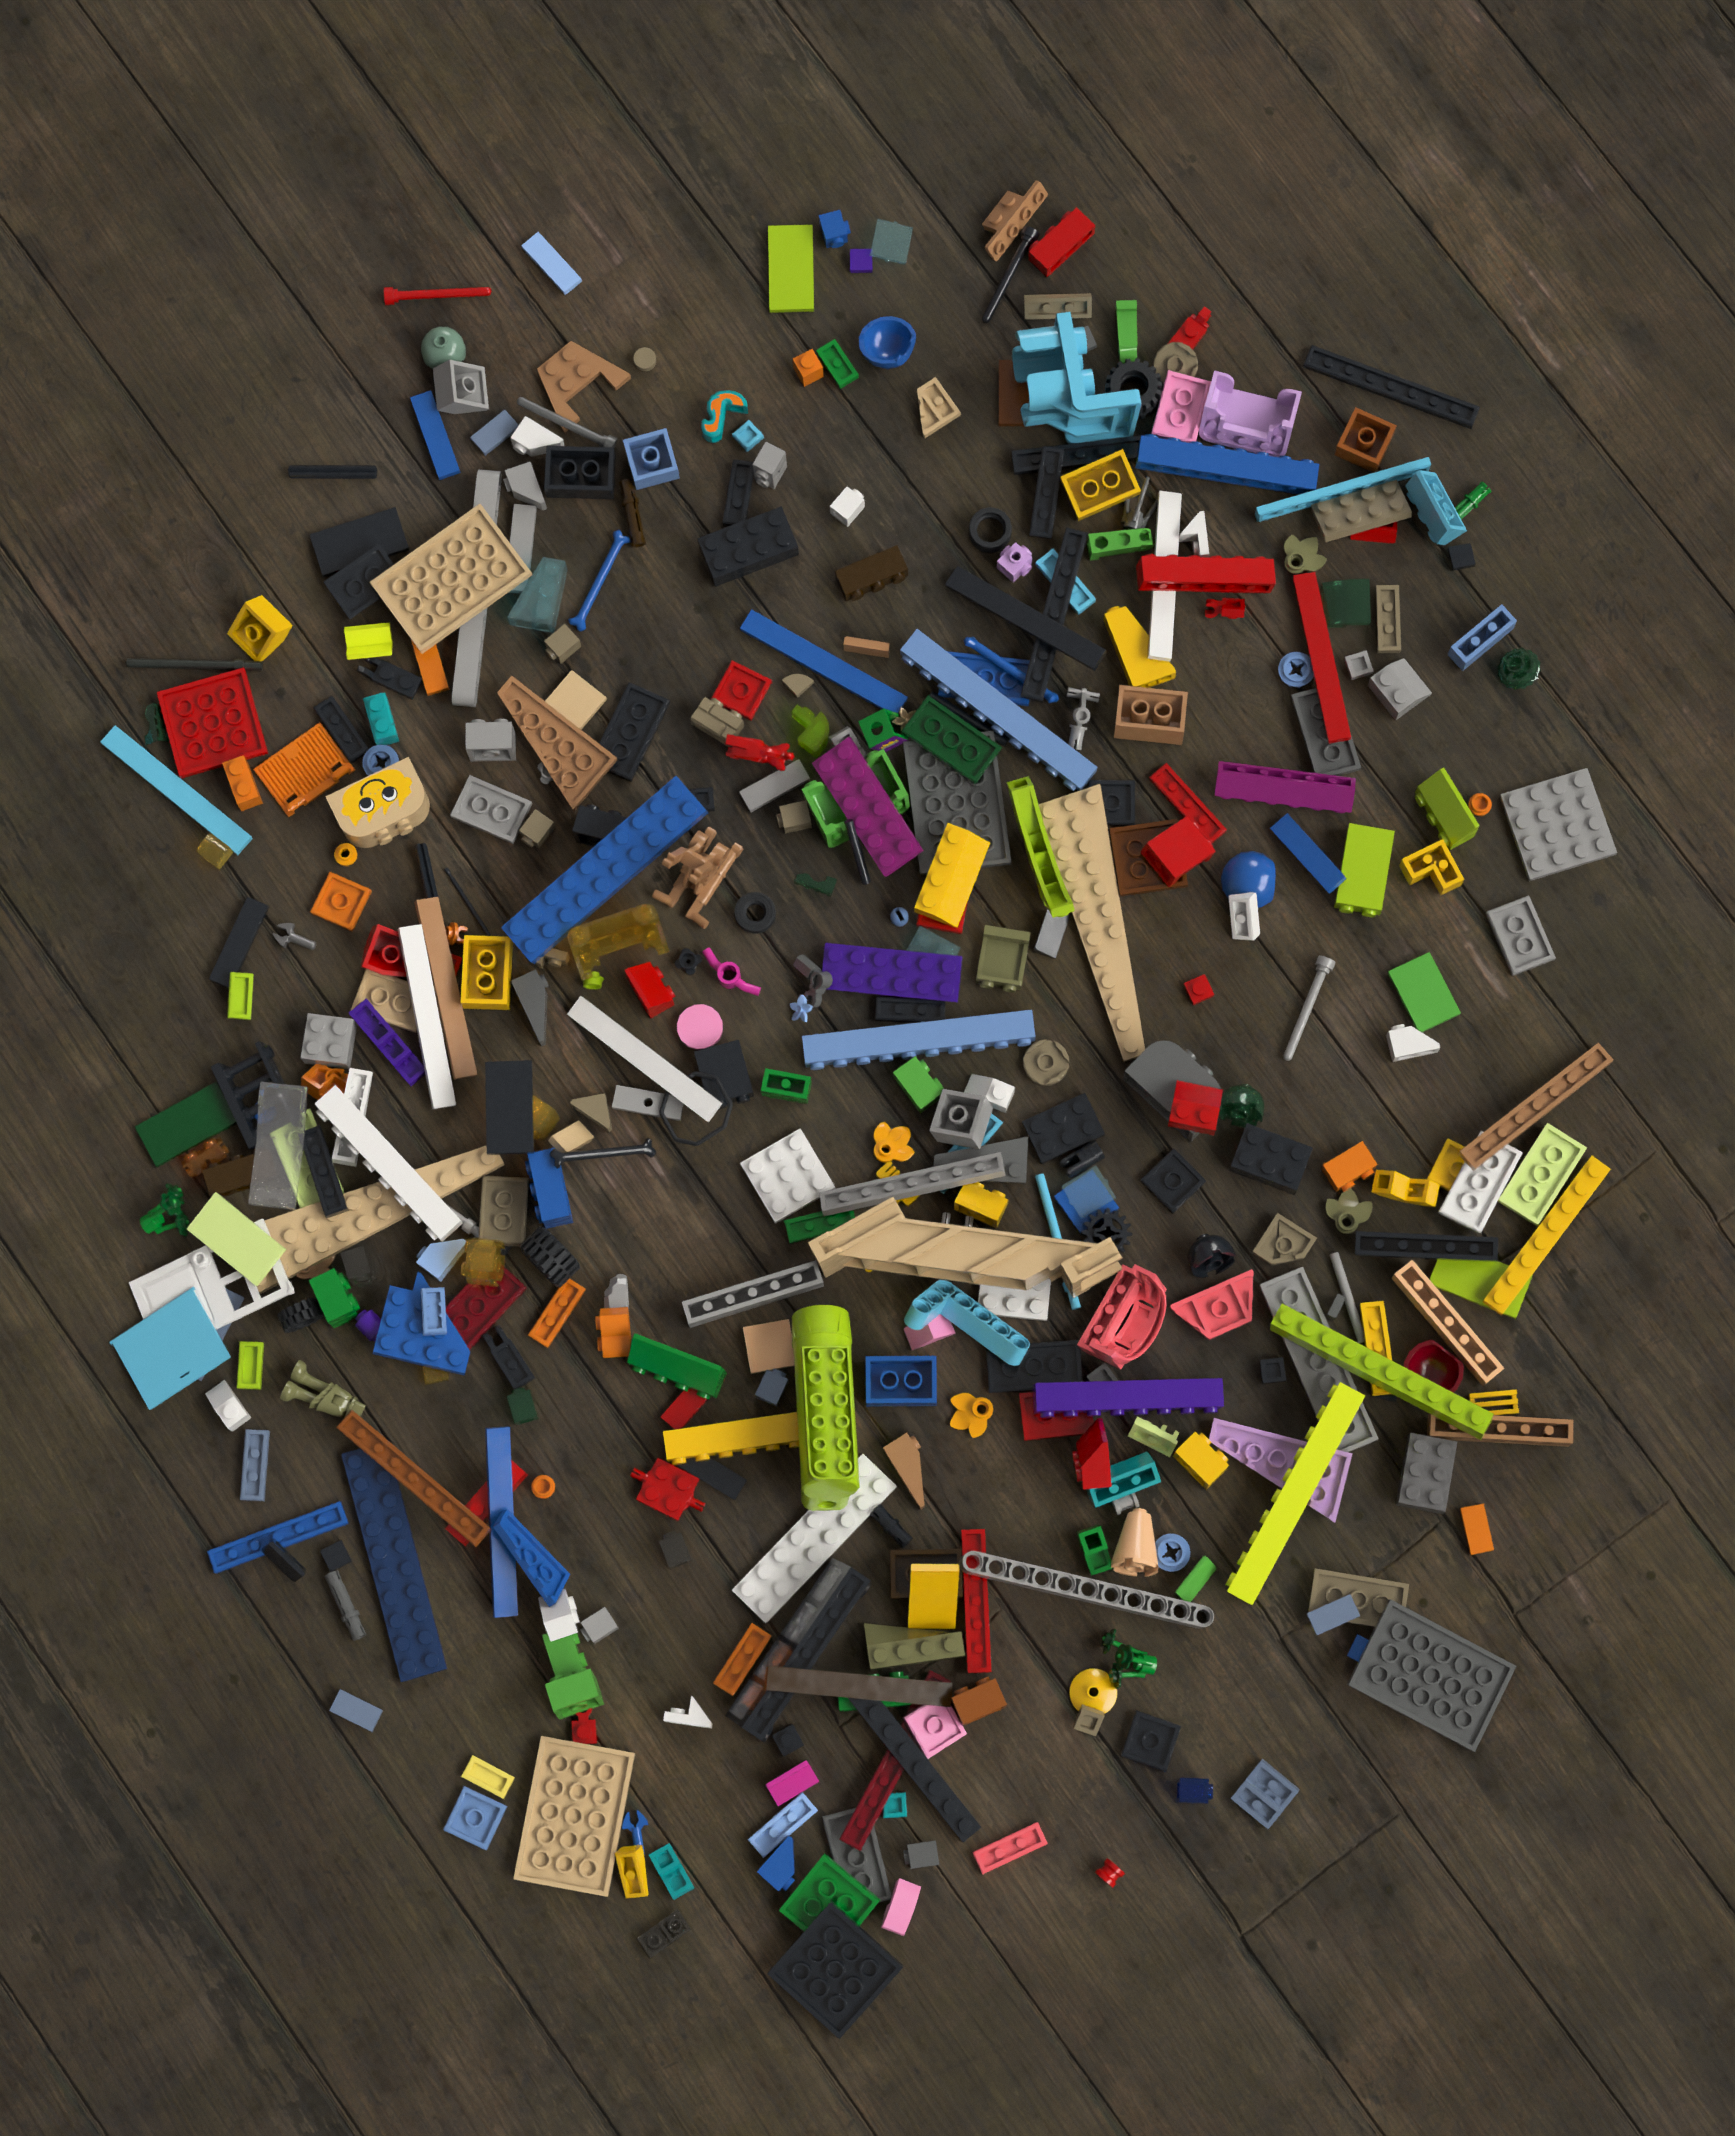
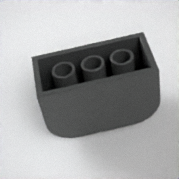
(1156, 1074)

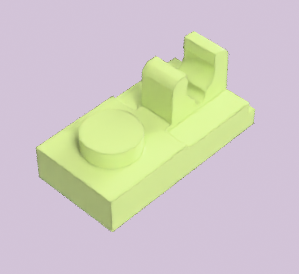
(1153, 1437)

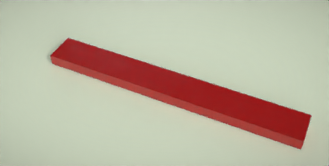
(1321, 657)

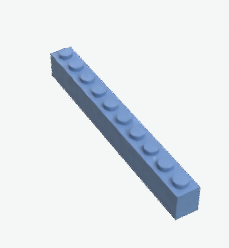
(998, 710)
(918, 1039)

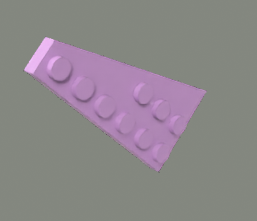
(1274, 1454)

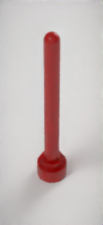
(393, 295)

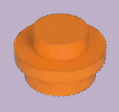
(1480, 804)
(543, 1486)

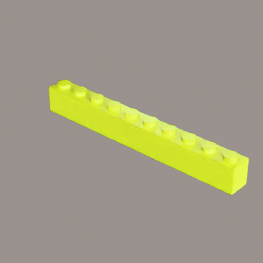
(1296, 1493)

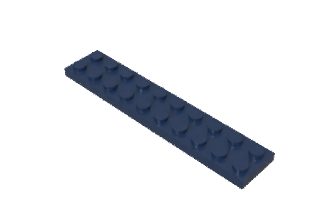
(395, 1567)

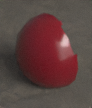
(1435, 1364)

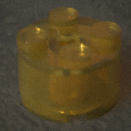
(483, 1262)

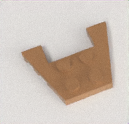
(572, 371)

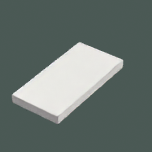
(1478, 1191)

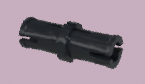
(891, 1526)

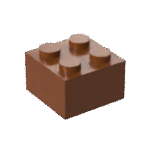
(1365, 440)
(978, 1701)

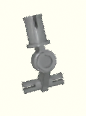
(1080, 715)

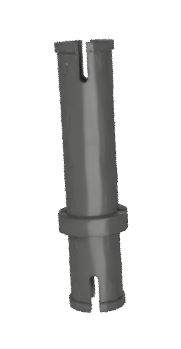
(347, 1610)

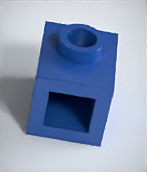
(834, 229)

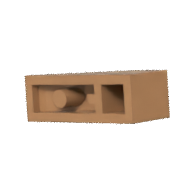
(906, 1460)

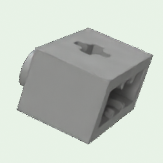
(769, 466)

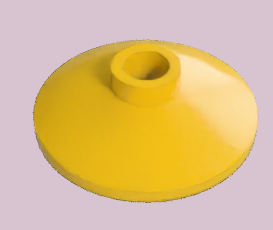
(1093, 1679)

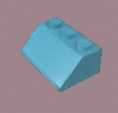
(1434, 507)

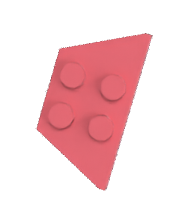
(1219, 1307)

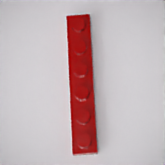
(976, 1606)

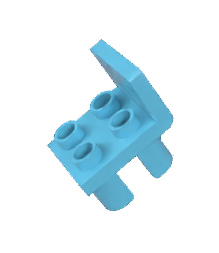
(1064, 391)

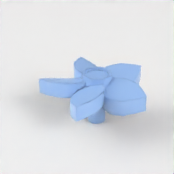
(801, 1008)

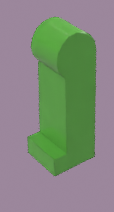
(1126, 329)
(1118, 542)

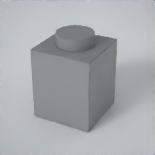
(598, 1626)

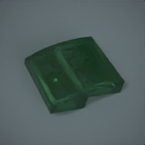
(1346, 602)

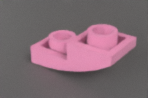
(901, 1907)

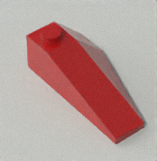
(384, 953)

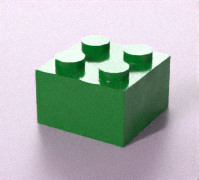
(334, 1299)

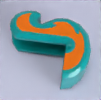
(716, 409)

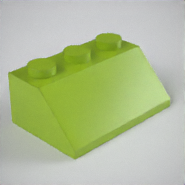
(1446, 809)

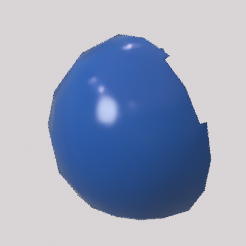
(887, 342)
(1250, 873)

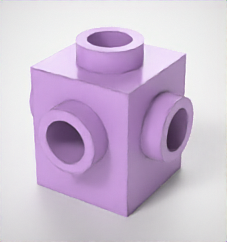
(1015, 561)

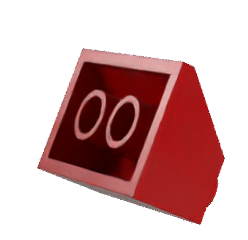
(1092, 1457)

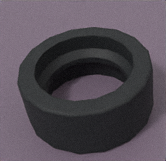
(990, 547)

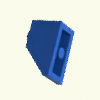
(780, 1866)

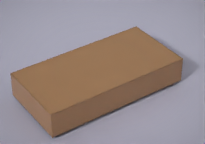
(866, 647)

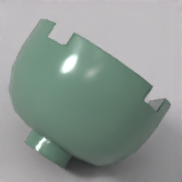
(442, 345)

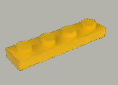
(1376, 1333)

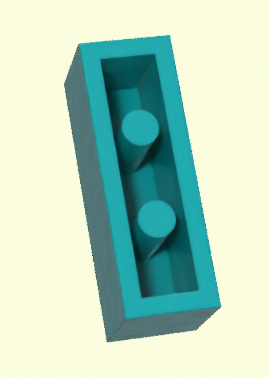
(1126, 1479)

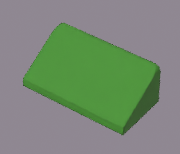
(1195, 1579)

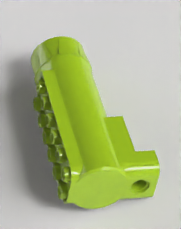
(825, 1407)

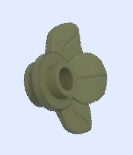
(1303, 552)
(1348, 1208)

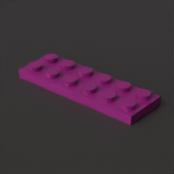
(868, 805)

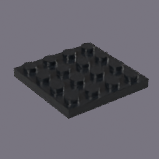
(835, 1969)

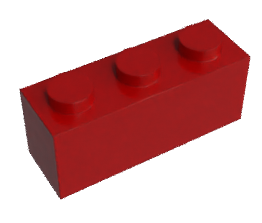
(1061, 241)

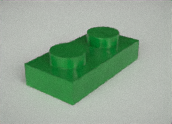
(837, 364)

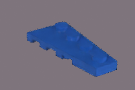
(537, 1563)

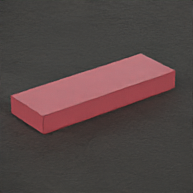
(1010, 1848)

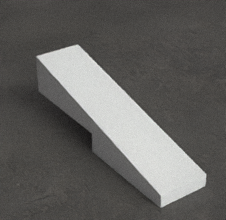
(357, 1091)

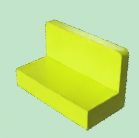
(368, 641)

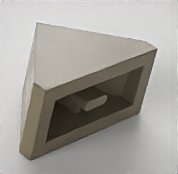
(595, 1109)

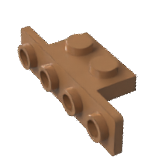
(1010, 217)

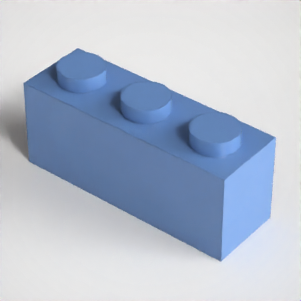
(1482, 637)

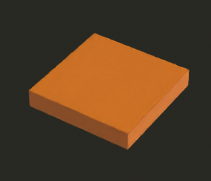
(341, 901)

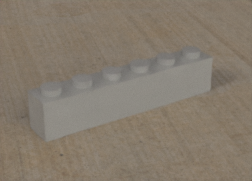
(753, 1294)

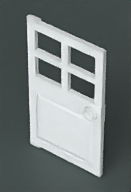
(200, 1271)

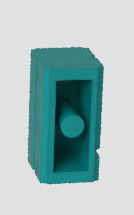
(381, 719)

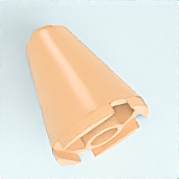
(1136, 1546)

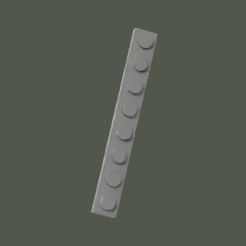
(912, 1184)

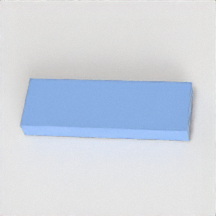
(551, 263)
(782, 1825)

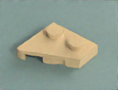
(935, 407)

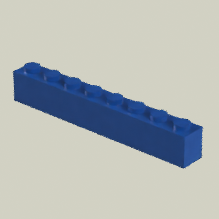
(1226, 465)

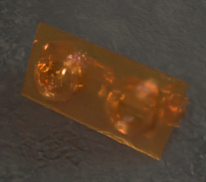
(211, 1150)

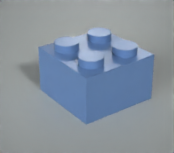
(651, 459)

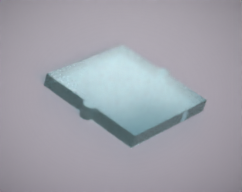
(891, 241)
(1088, 1192)

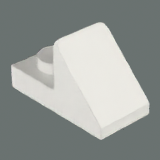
(1197, 533)
(695, 1717)

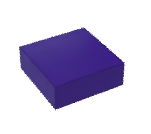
(860, 261)

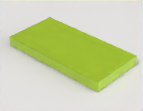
(791, 268)
(1474, 1281)

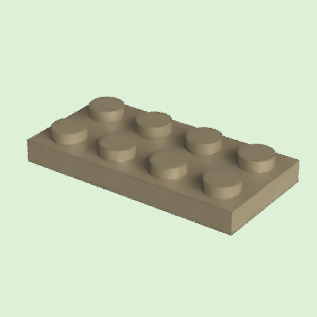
(1361, 511)
(1367, 1593)

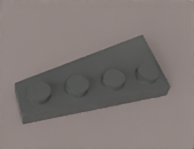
(1013, 1153)

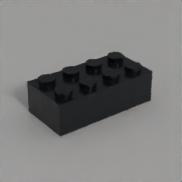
(748, 546)

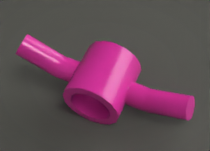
(722, 967)

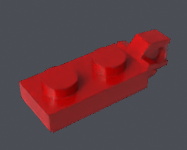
(1193, 329)

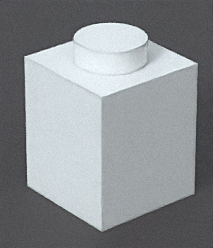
(847, 506)

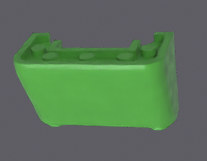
(828, 812)

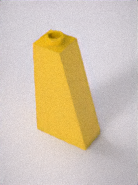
(1132, 650)

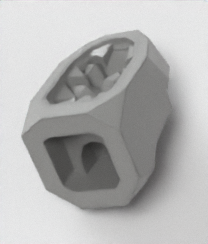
(617, 1293)

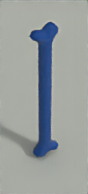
(579, 620)
(1006, 666)

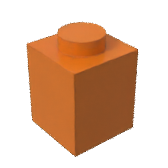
(808, 367)

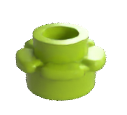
(594, 982)

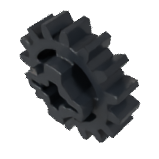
(1107, 1222)

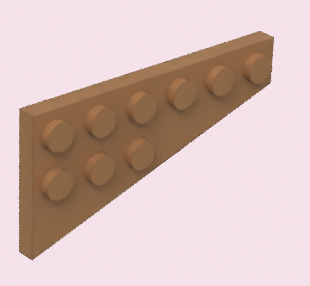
(564, 749)

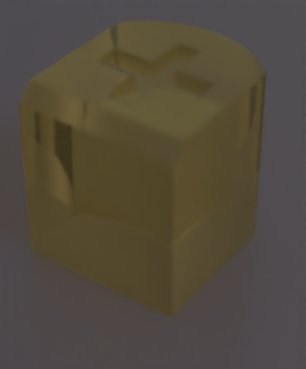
(214, 851)

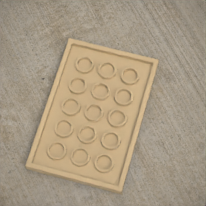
(451, 578)
(574, 1816)

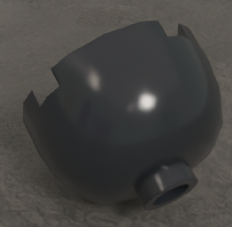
(1210, 1254)

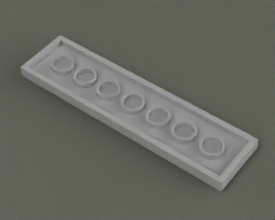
(1314, 1371)

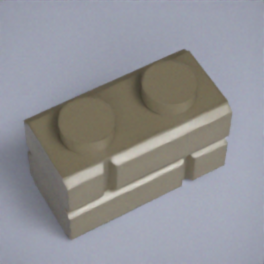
(716, 720)

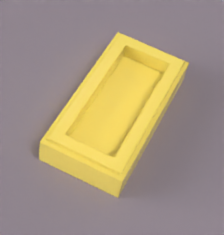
(488, 1777)

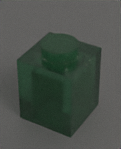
(522, 1406)

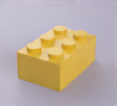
(1100, 485)
(486, 972)

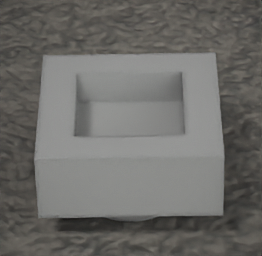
(1358, 665)

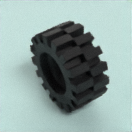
(300, 1315)

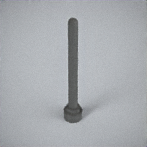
(603, 441)

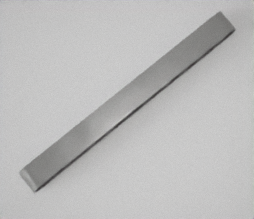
(472, 632)
(1098, 1589)

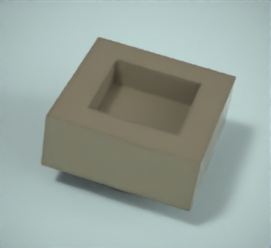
(1088, 1720)

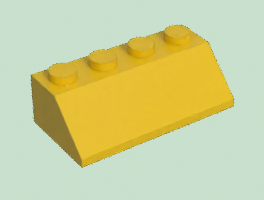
(952, 875)

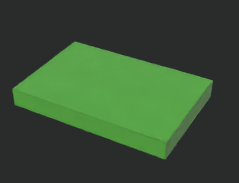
(1424, 992)

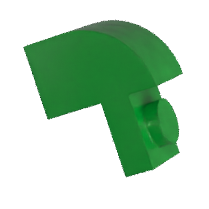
(1094, 1549)

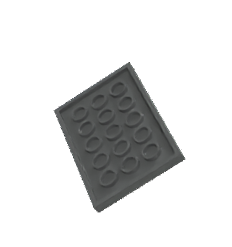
(945, 797)
(1431, 1675)

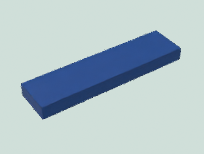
(435, 435)
(1308, 853)

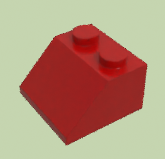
(649, 988)
(1195, 1107)

